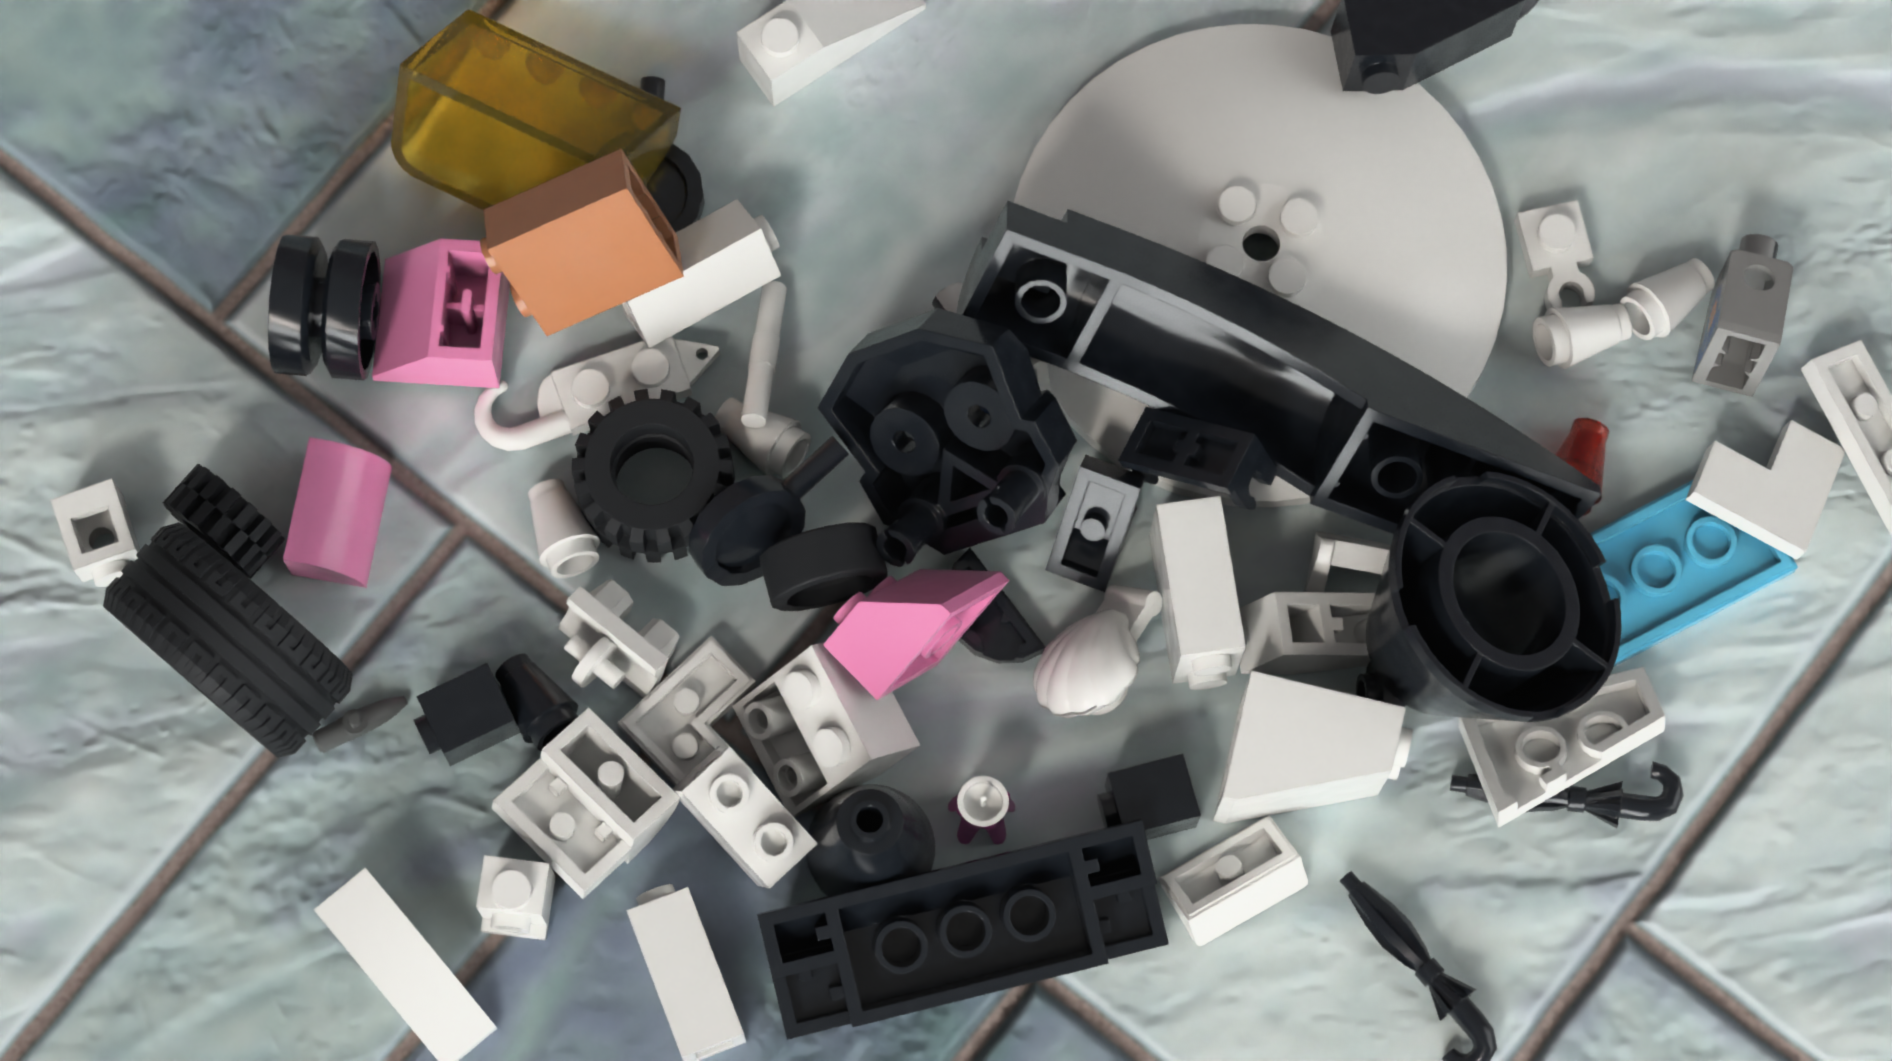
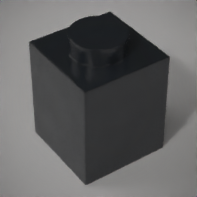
(465, 716)
(1153, 792)

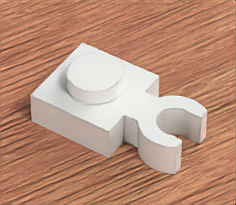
(1556, 246)

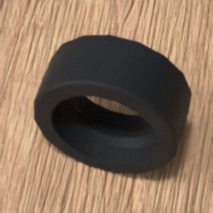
(822, 566)

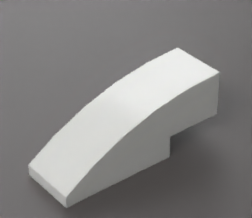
(405, 968)

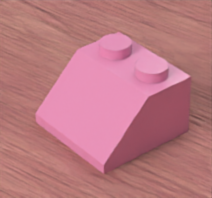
(909, 624)

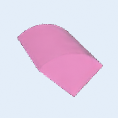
(337, 513)

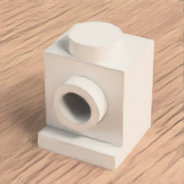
(87, 515)
(515, 897)

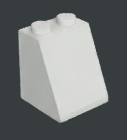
(1307, 749)

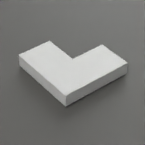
(1771, 502)
(678, 714)

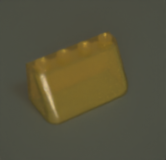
(504, 113)

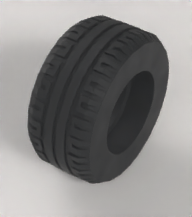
(228, 639)

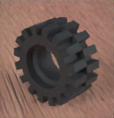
(224, 520)

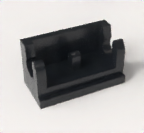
(1197, 455)

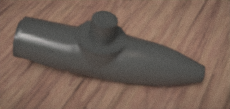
(357, 723)

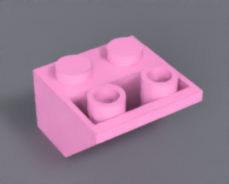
(441, 317)

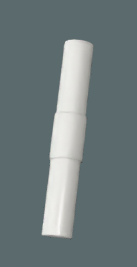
(763, 355)

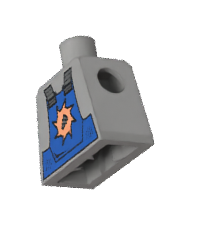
(1744, 317)

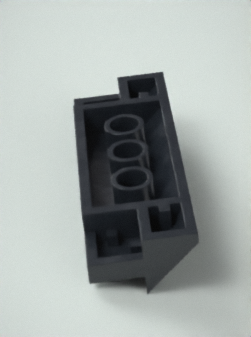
(963, 930)

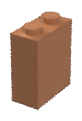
(581, 243)

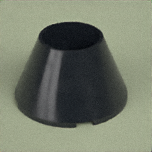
(1524, 581)

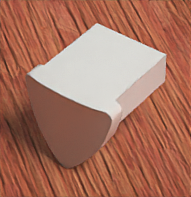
(1345, 553)

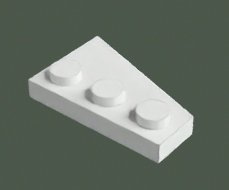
(1536, 760)

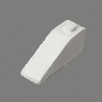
(811, 37)
(1305, 632)

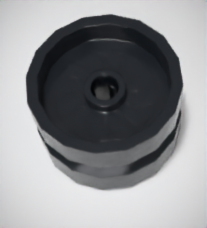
(324, 307)

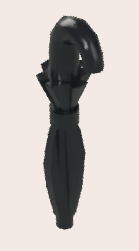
(1605, 802)
(1403, 942)

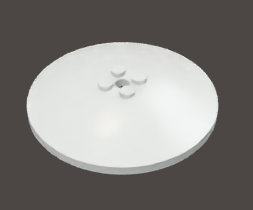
(1248, 134)

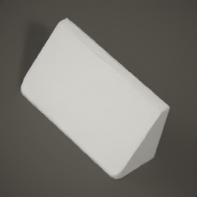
(1234, 880)

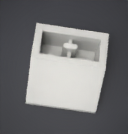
(821, 730)

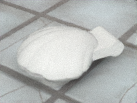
(1097, 657)

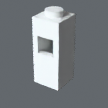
(721, 262)
(685, 973)

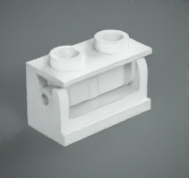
(744, 817)

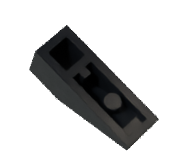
(1405, 41)

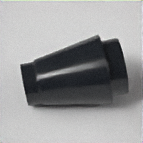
(535, 700)

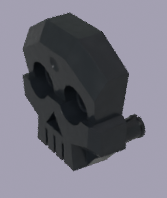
(965, 470)

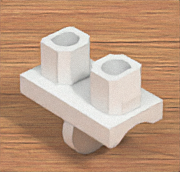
(610, 646)

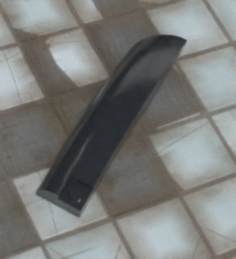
(1208, 346)

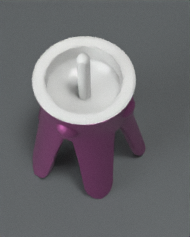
(982, 805)

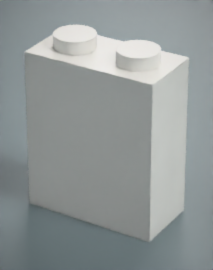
(1197, 592)

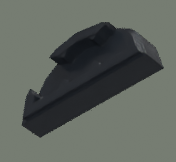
(1000, 630)

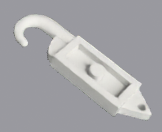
(579, 390)

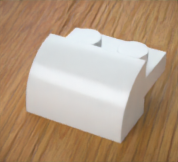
(587, 803)

